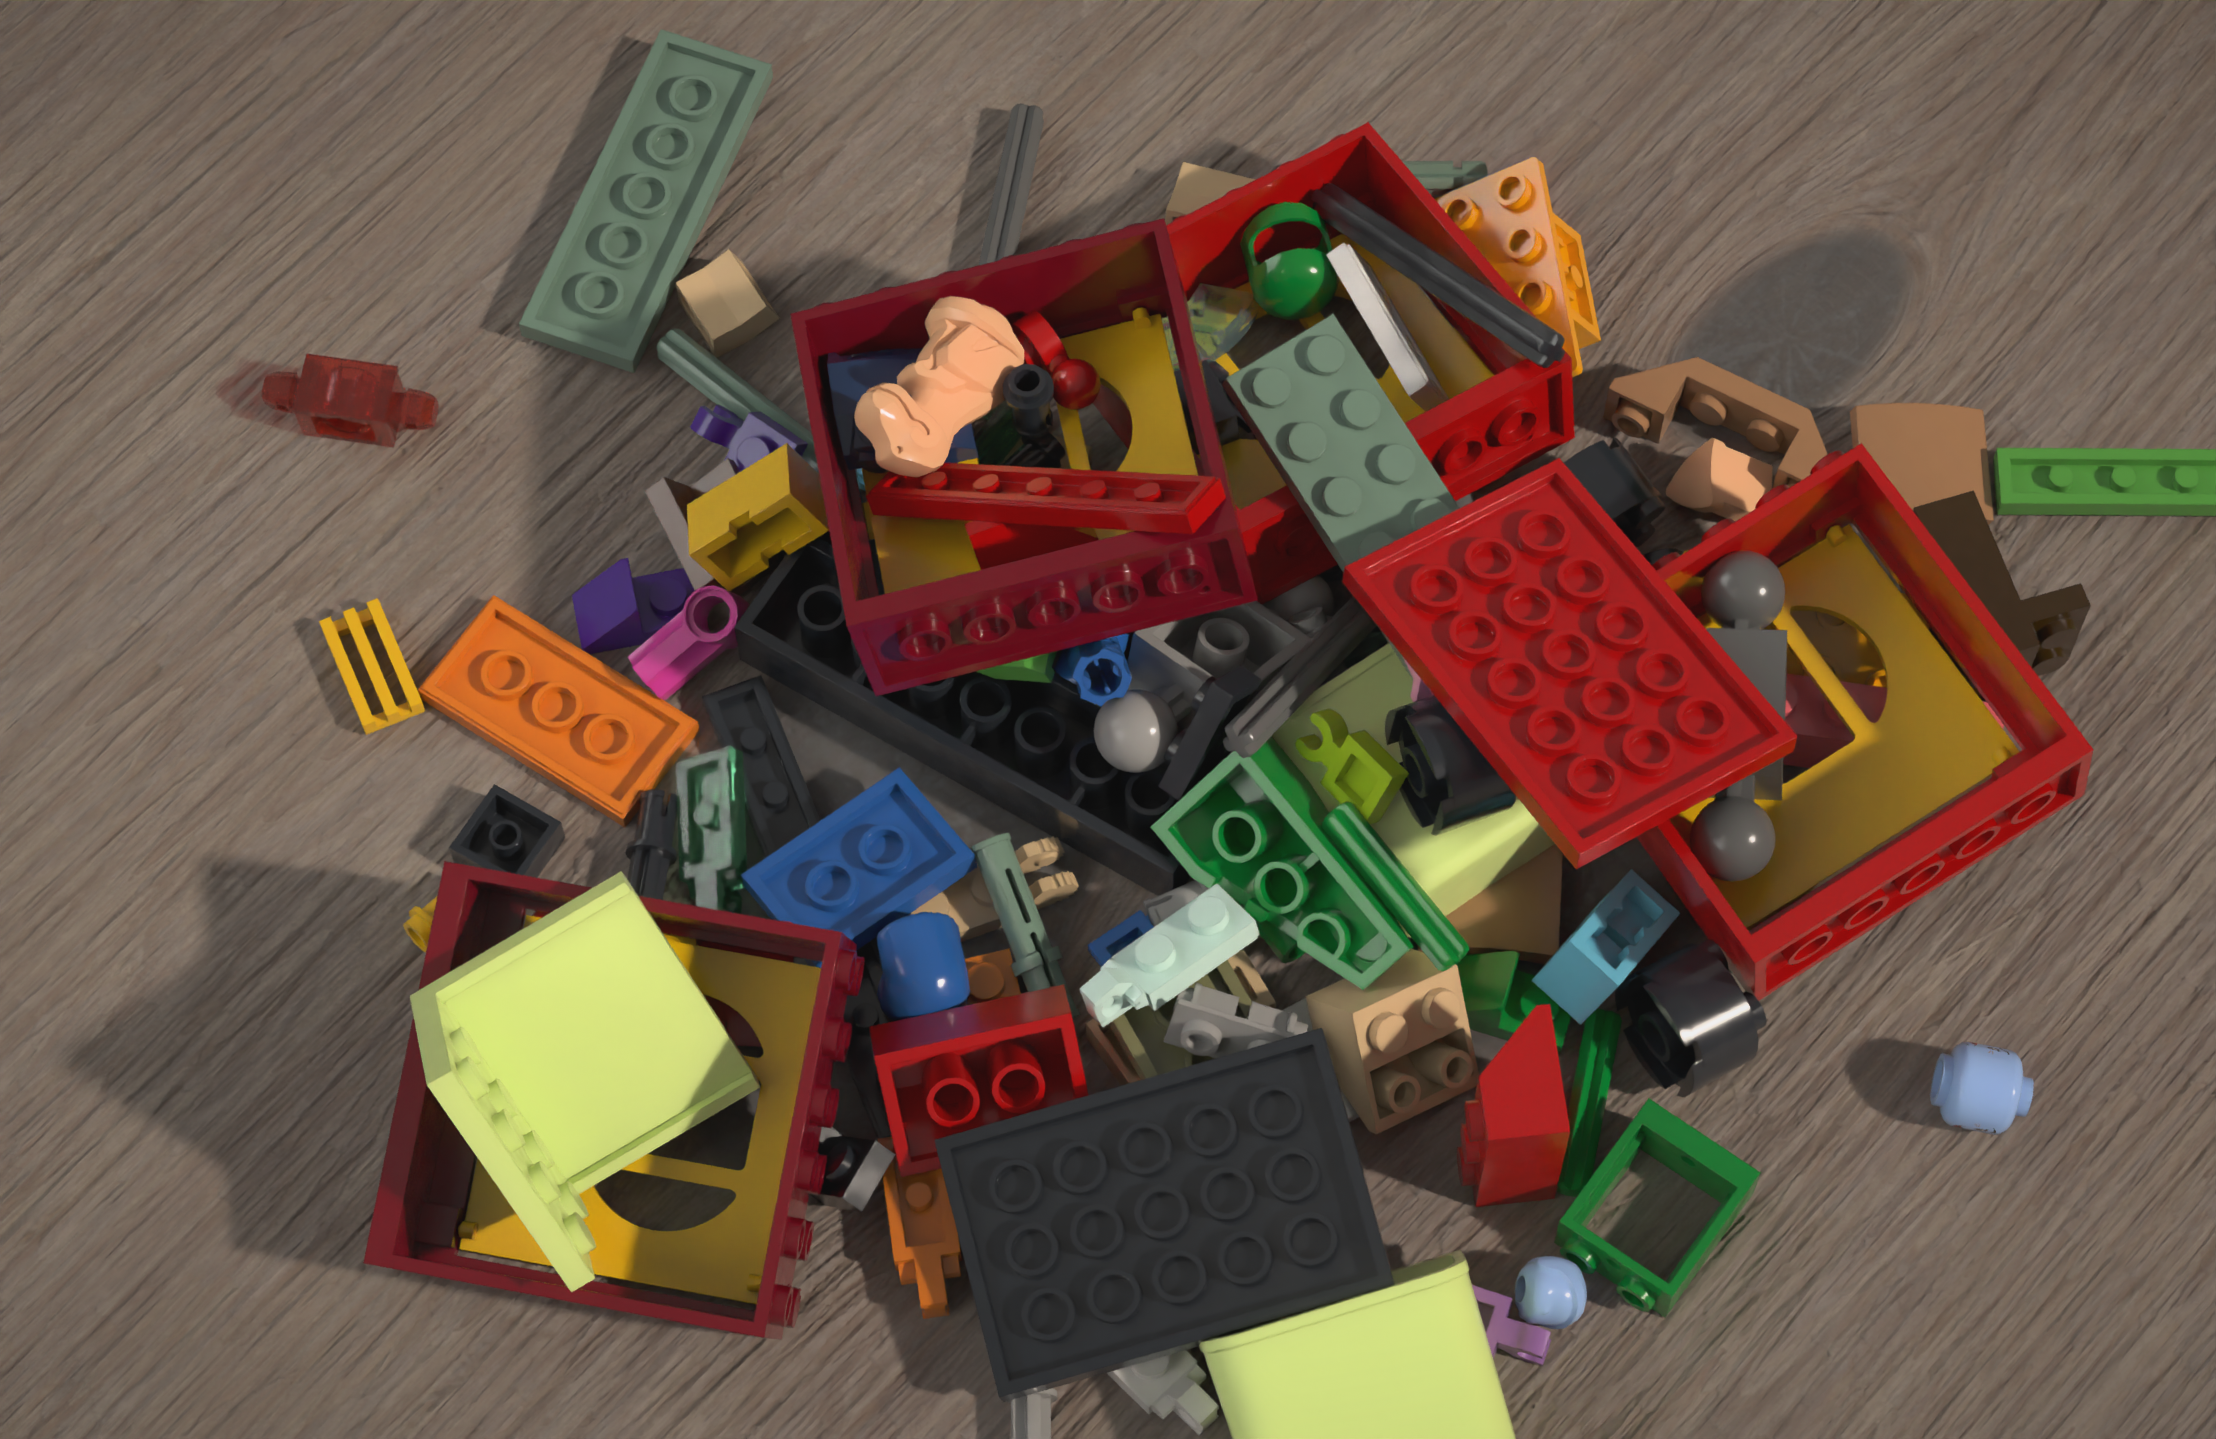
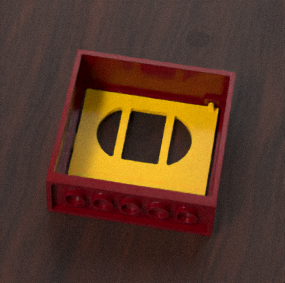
(938, 605)
(740, 1253)

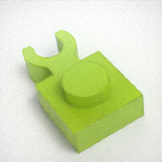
(1356, 765)

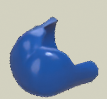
(921, 966)

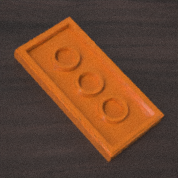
(558, 710)

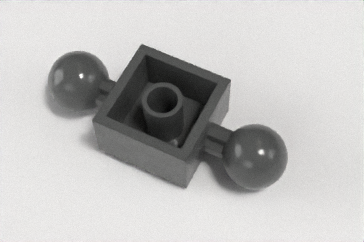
(1743, 596)

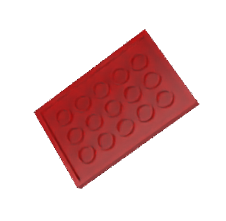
(1569, 662)

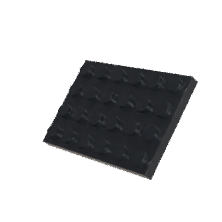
(1162, 1214)

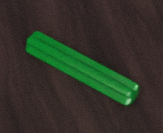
(1395, 886)
(1589, 1099)

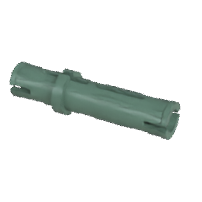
(1019, 917)

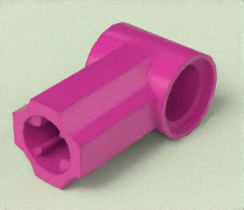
(686, 642)

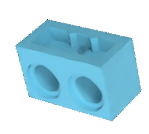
(1606, 947)

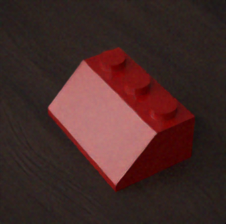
(974, 1069)
(1517, 1120)

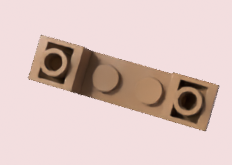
(1649, 399)

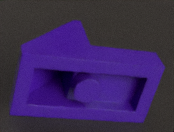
(626, 610)

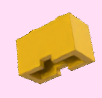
(755, 516)

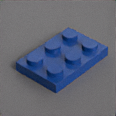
(863, 864)

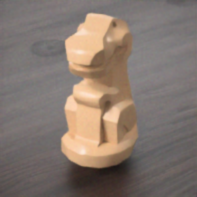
(949, 387)

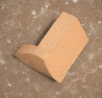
(1720, 481)

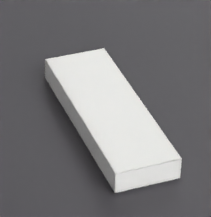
(1387, 327)

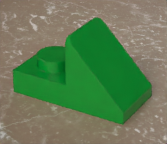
(1503, 997)

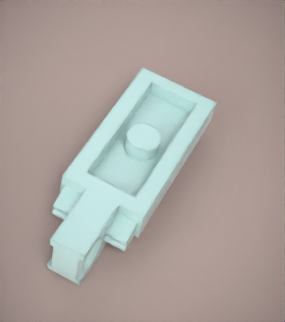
(1170, 956)

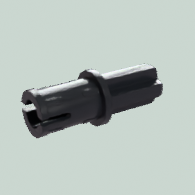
(652, 846)

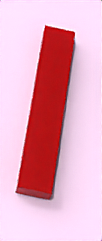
(1051, 497)

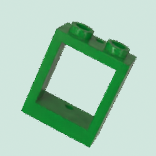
(1688, 1155)

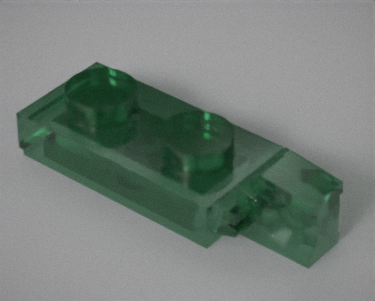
(712, 828)

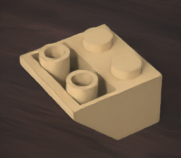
(1398, 1041)

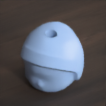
(1550, 1292)

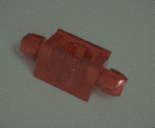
(350, 400)

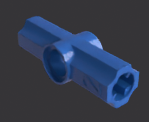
(1097, 668)

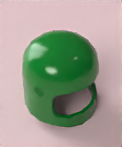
(1293, 281)

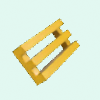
(354, 623)

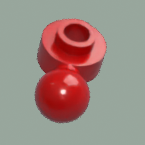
(1074, 380)

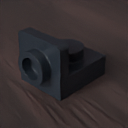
(852, 1169)

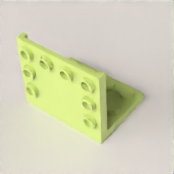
(574, 1059)

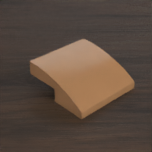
(1927, 449)
(1516, 911)

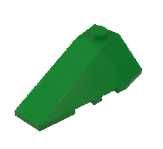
(1263, 841)

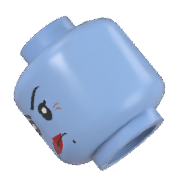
(1981, 1088)

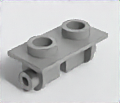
(1208, 1026)

